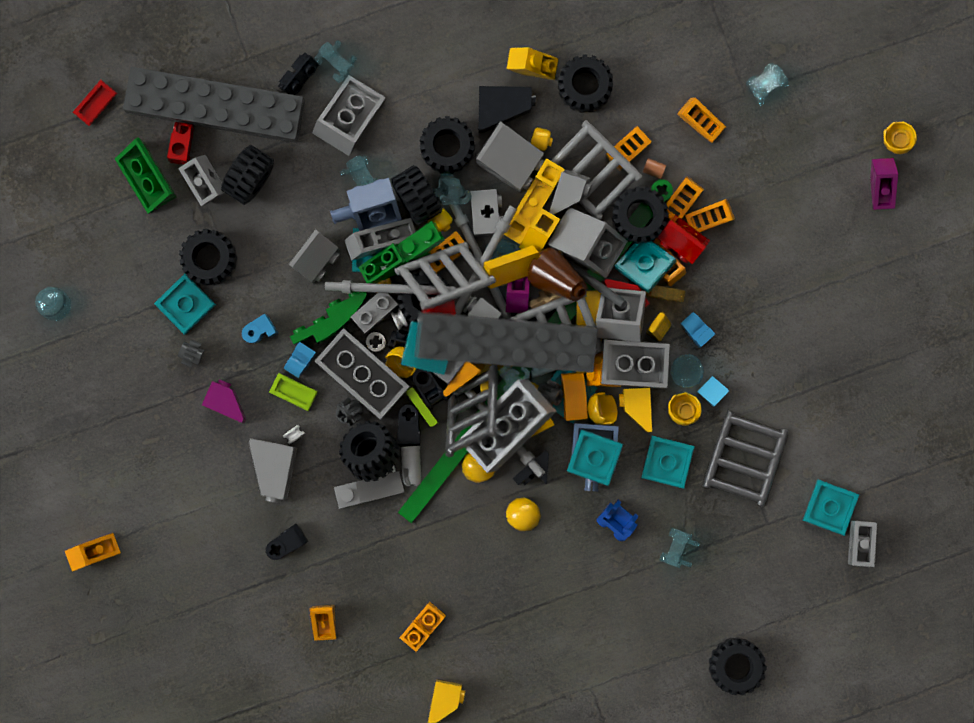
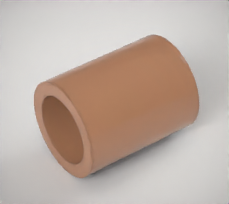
(654, 168)

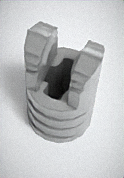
(411, 465)

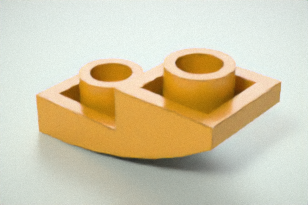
(574, 396)
(422, 626)

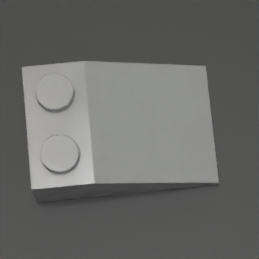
(348, 115)
(635, 364)

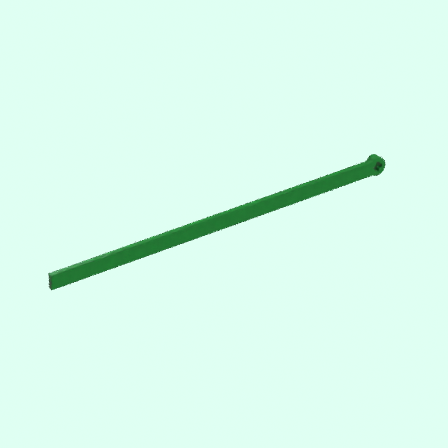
(446, 465)

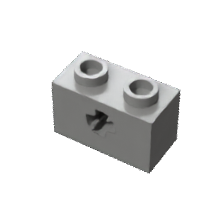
(202, 179)
(485, 199)
(374, 312)
(862, 543)

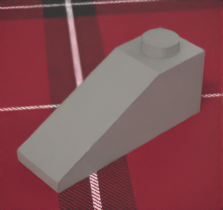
(376, 239)
(363, 491)

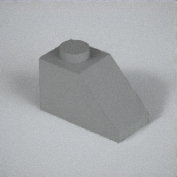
(570, 190)

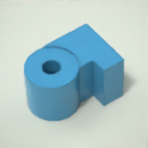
(256, 329)
(696, 329)
(300, 360)

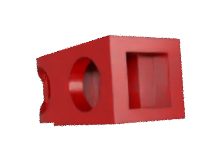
(180, 143)

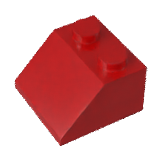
(683, 239)

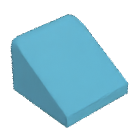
(713, 391)

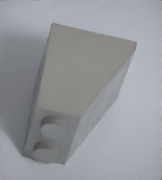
(510, 158)
(587, 241)
(273, 468)

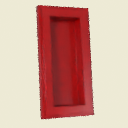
(95, 102)

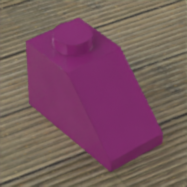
(883, 183)
(517, 296)
(224, 401)

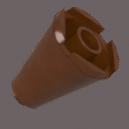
(556, 275)

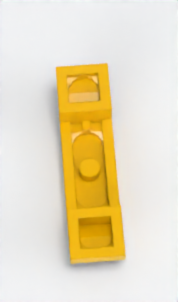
(534, 200)

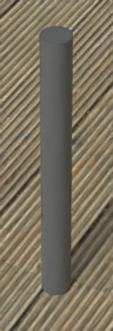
(608, 293)

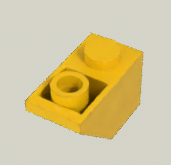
(532, 63)
(540, 230)

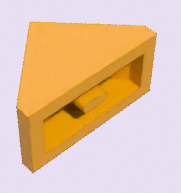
(323, 622)

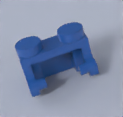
(618, 520)

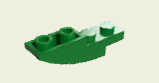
(412, 248)
(339, 317)

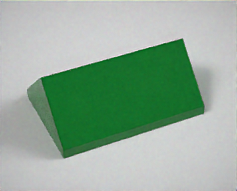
(145, 176)

